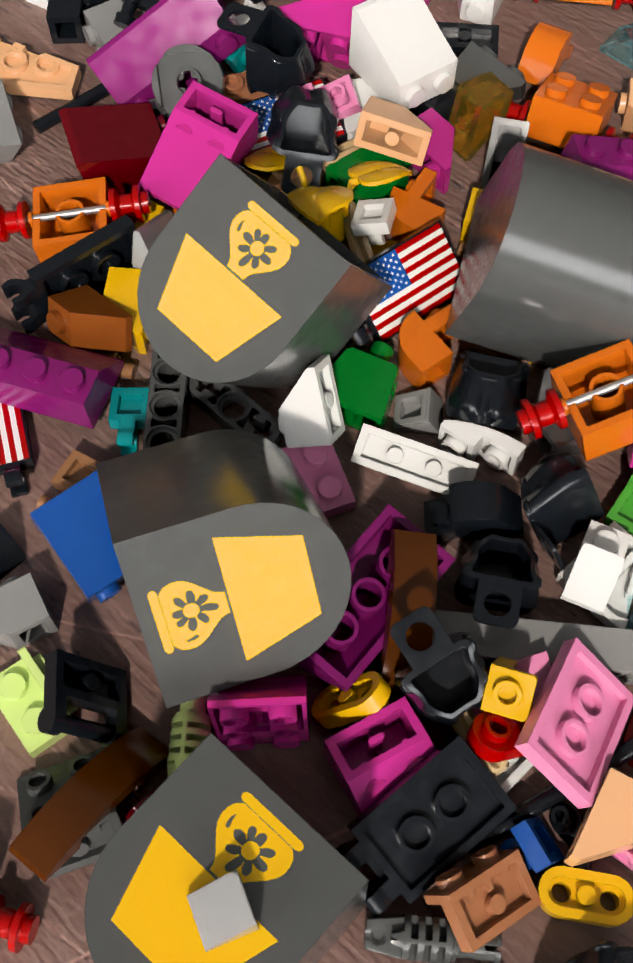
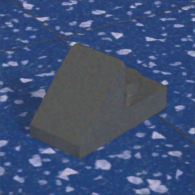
(503, 137)

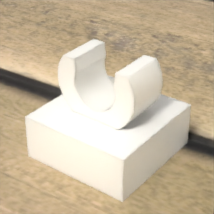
(374, 219)

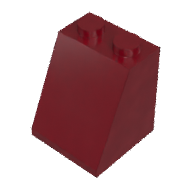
(113, 141)

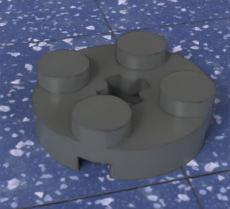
(172, 69)

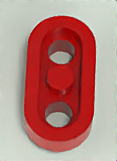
(492, 745)

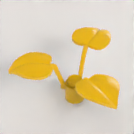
(328, 204)

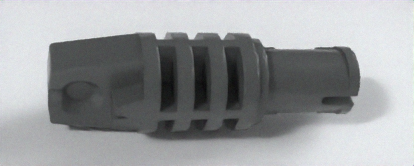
(421, 939)

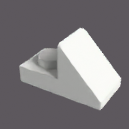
(596, 567)

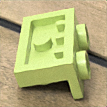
(24, 699)

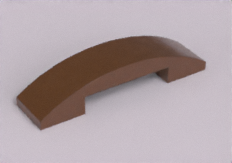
(412, 585)
(86, 799)

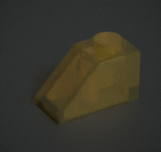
(474, 112)

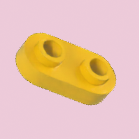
(366, 696)
(583, 896)

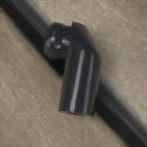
(565, 822)

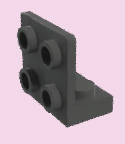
(39, 787)

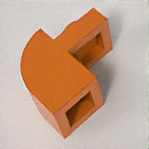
(545, 52)
(415, 205)
(422, 348)

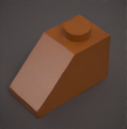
(89, 320)

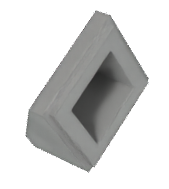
(418, 412)
(222, 911)

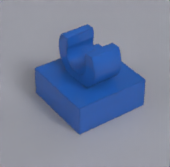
(536, 843)

